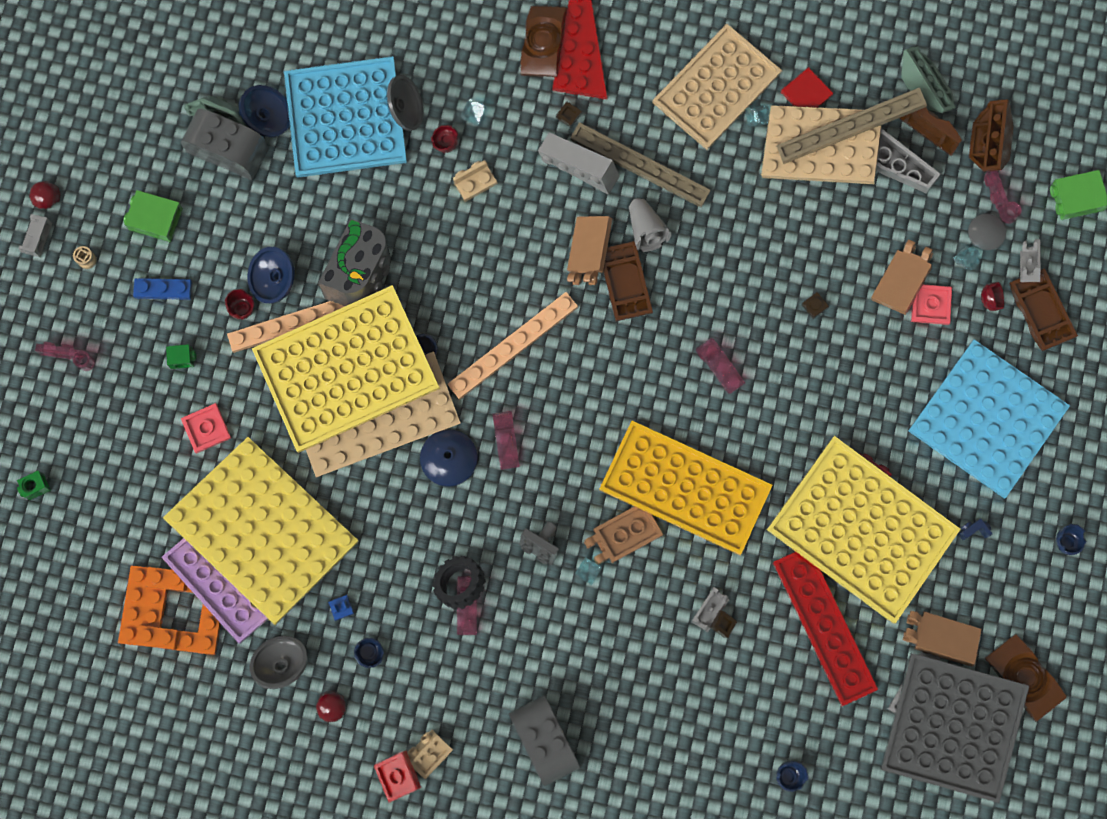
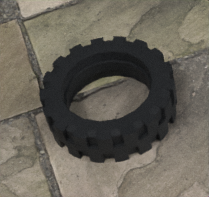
(473, 590)

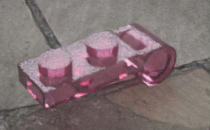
(999, 198)
(66, 352)
(720, 365)
(506, 440)
(468, 616)

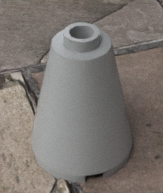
(647, 226)

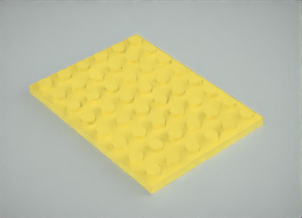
(345, 369)
(863, 529)
(261, 530)

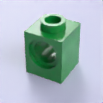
(180, 356)
(41, 485)

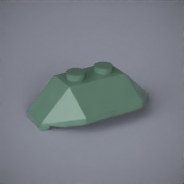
(922, 73)
(216, 105)

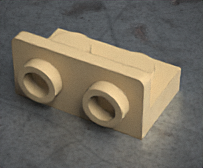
(474, 180)
(428, 753)

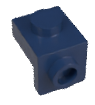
(969, 529)

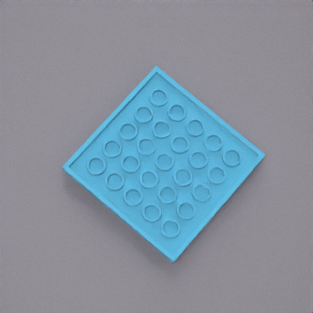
(343, 117)
(989, 418)

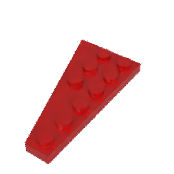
(580, 59)

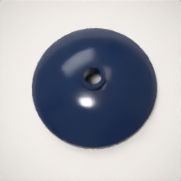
(270, 105)
(264, 274)
(455, 469)

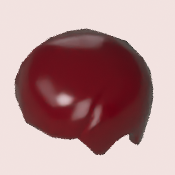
(445, 139)
(44, 195)
(992, 296)
(239, 304)
(331, 706)

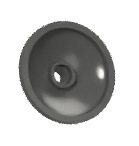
(405, 103)
(275, 655)

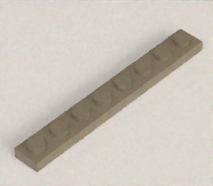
(851, 125)
(640, 165)

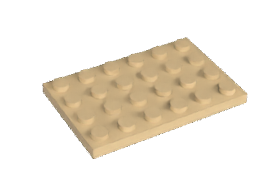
(717, 86)
(845, 162)

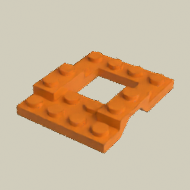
(145, 611)

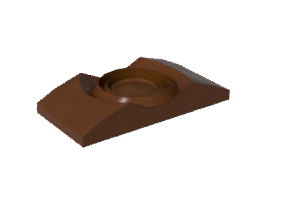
(543, 41)
(934, 129)
(626, 282)
(1043, 311)
(1019, 664)

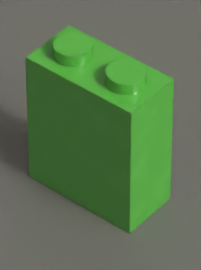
(1079, 195)
(153, 215)

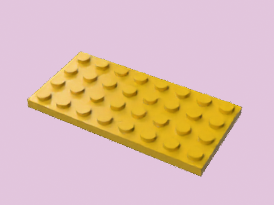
(686, 487)

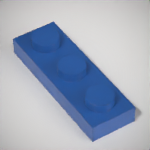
(162, 289)

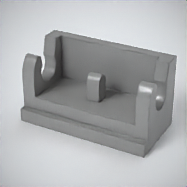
(36, 236)
(1030, 262)
(709, 609)

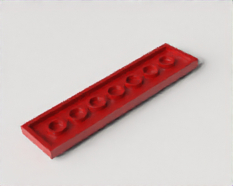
(825, 628)

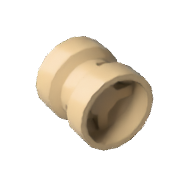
(87, 261)

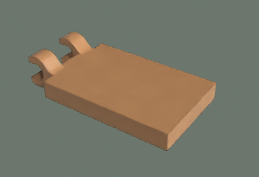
(588, 248)
(903, 278)
(624, 535)
(943, 637)

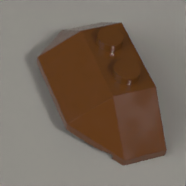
(992, 136)

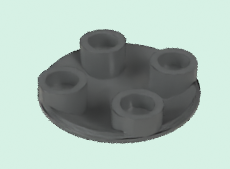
(986, 232)

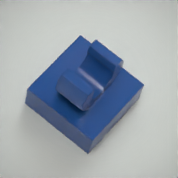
(341, 608)

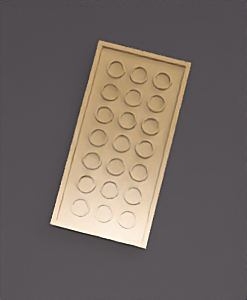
(393, 429)

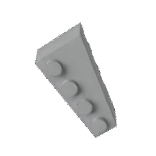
(579, 162)
(904, 165)

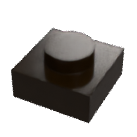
(568, 114)
(815, 305)
(723, 624)

